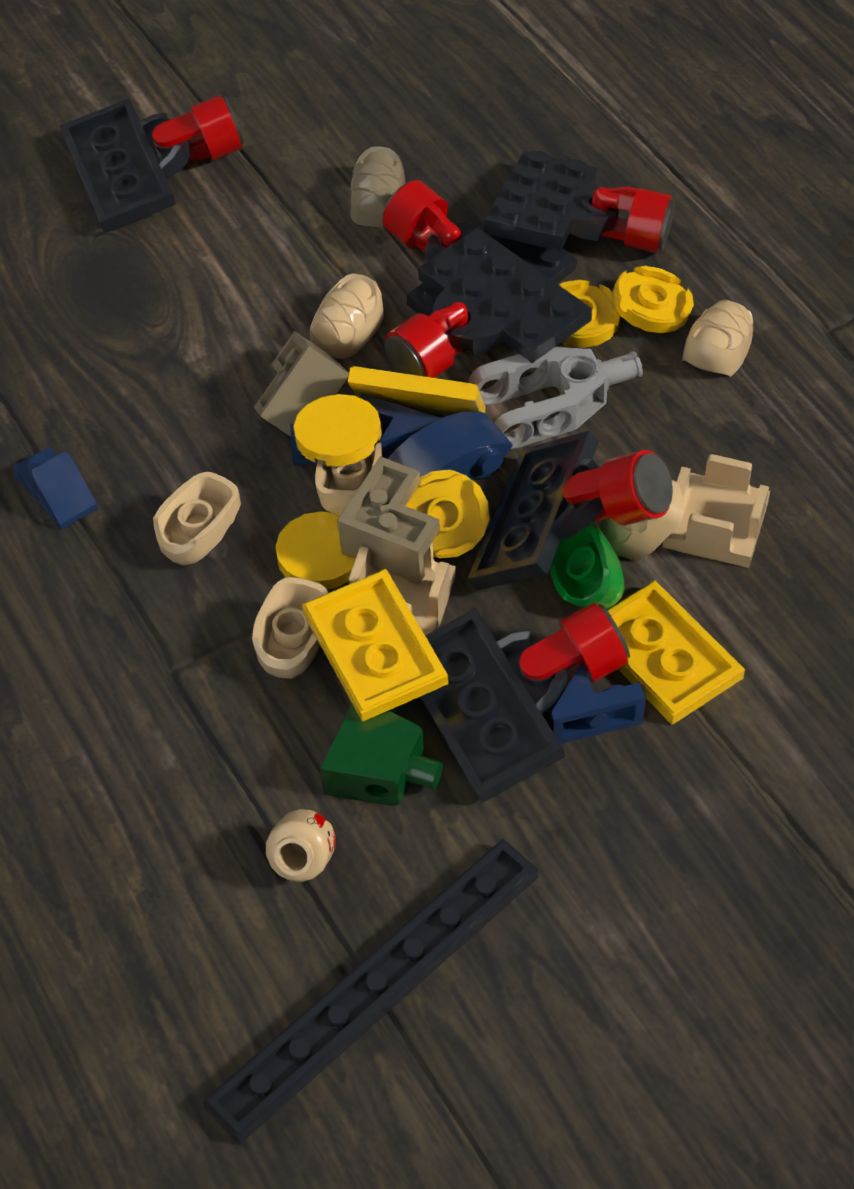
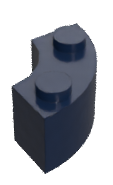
(458, 443)

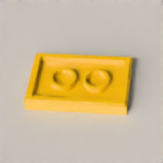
(417, 392)
(374, 645)
(672, 653)

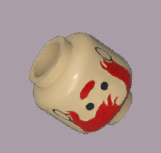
(300, 845)

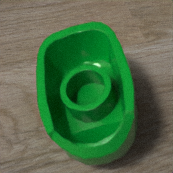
(587, 569)

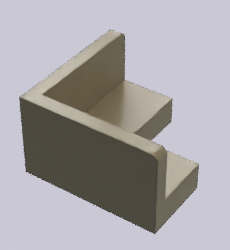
(301, 378)
(384, 523)

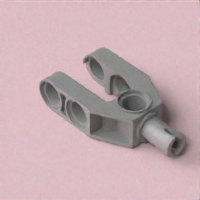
(575, 374)

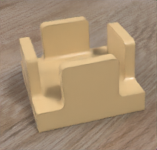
(720, 512)
(424, 599)

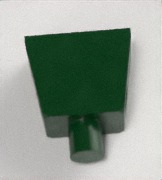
(377, 760)

